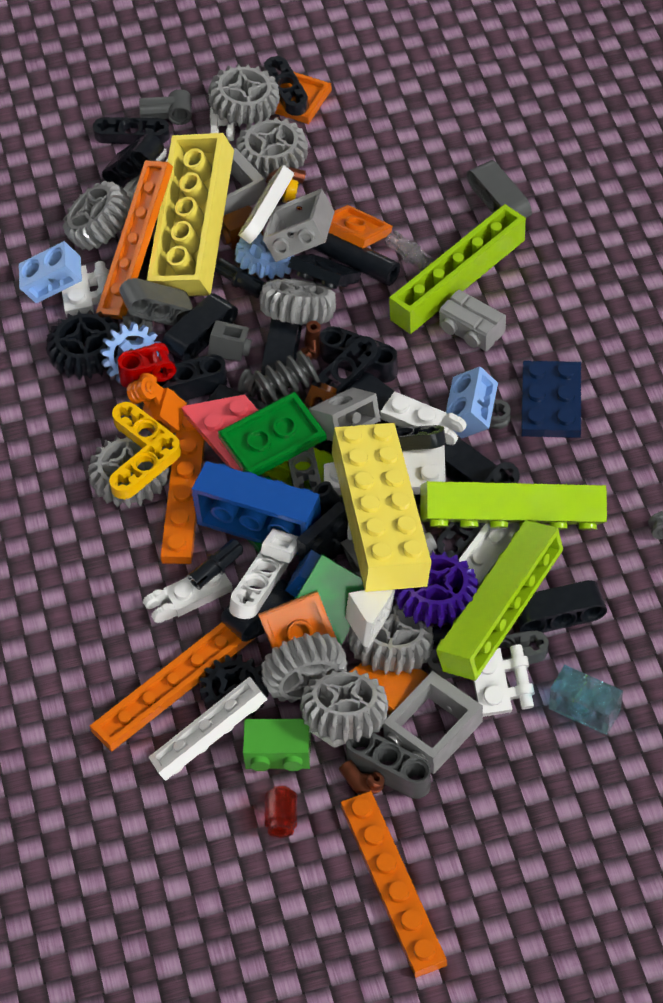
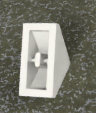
(368, 613)

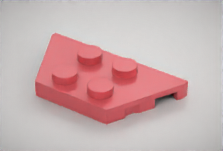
(216, 415)

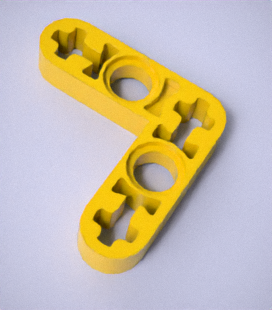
(150, 450)

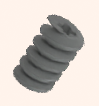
(285, 376)

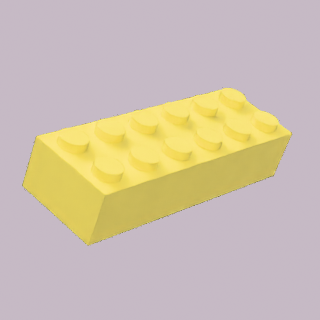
(192, 213)
(380, 507)

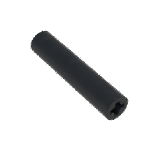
(364, 260)

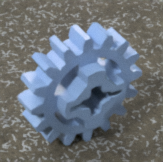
(259, 259)
(125, 345)

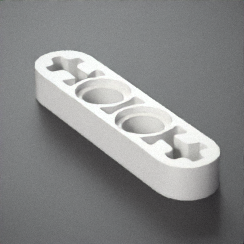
(266, 204)
(256, 578)

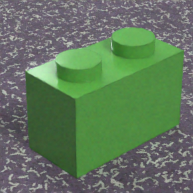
(276, 744)

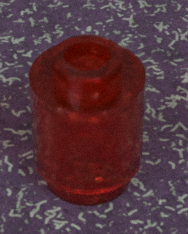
(281, 811)

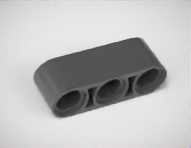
(497, 189)
(155, 301)
(395, 775)

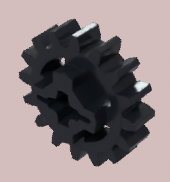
(227, 677)

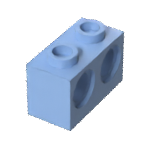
(50, 272)
(473, 400)

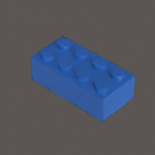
(251, 504)

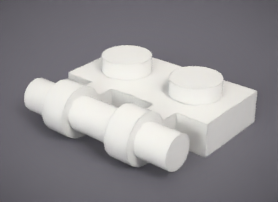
(79, 295)
(492, 686)

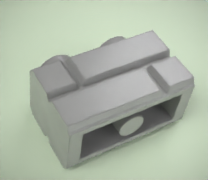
(472, 320)

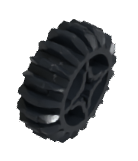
(67, 341)

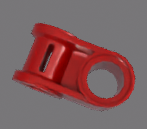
(145, 360)

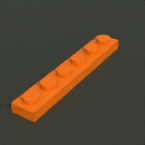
(135, 235)
(180, 509)
(165, 687)
(393, 884)

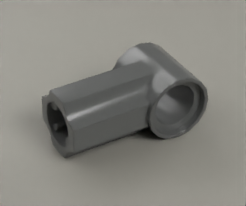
(175, 107)

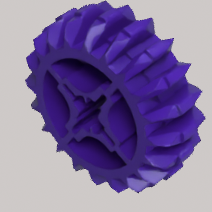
(437, 601)

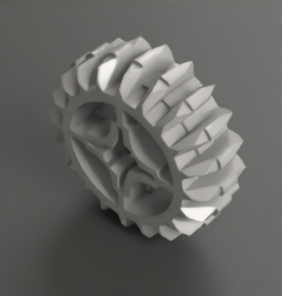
(243, 94)
(273, 144)
(97, 215)
(297, 301)
(109, 460)
(397, 646)
(299, 660)
(344, 705)

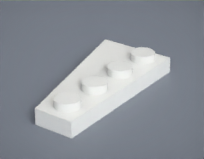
(421, 467)

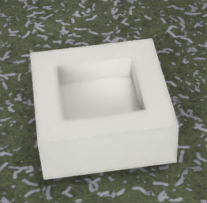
(280, 545)

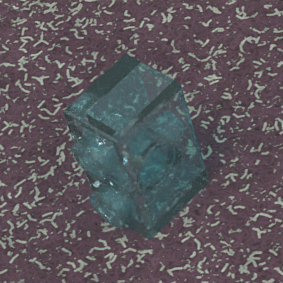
(585, 699)

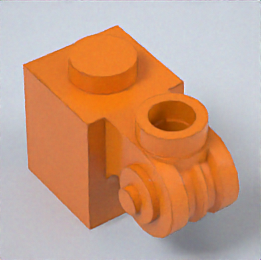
(158, 402)

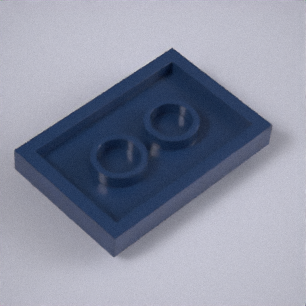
(551, 399)

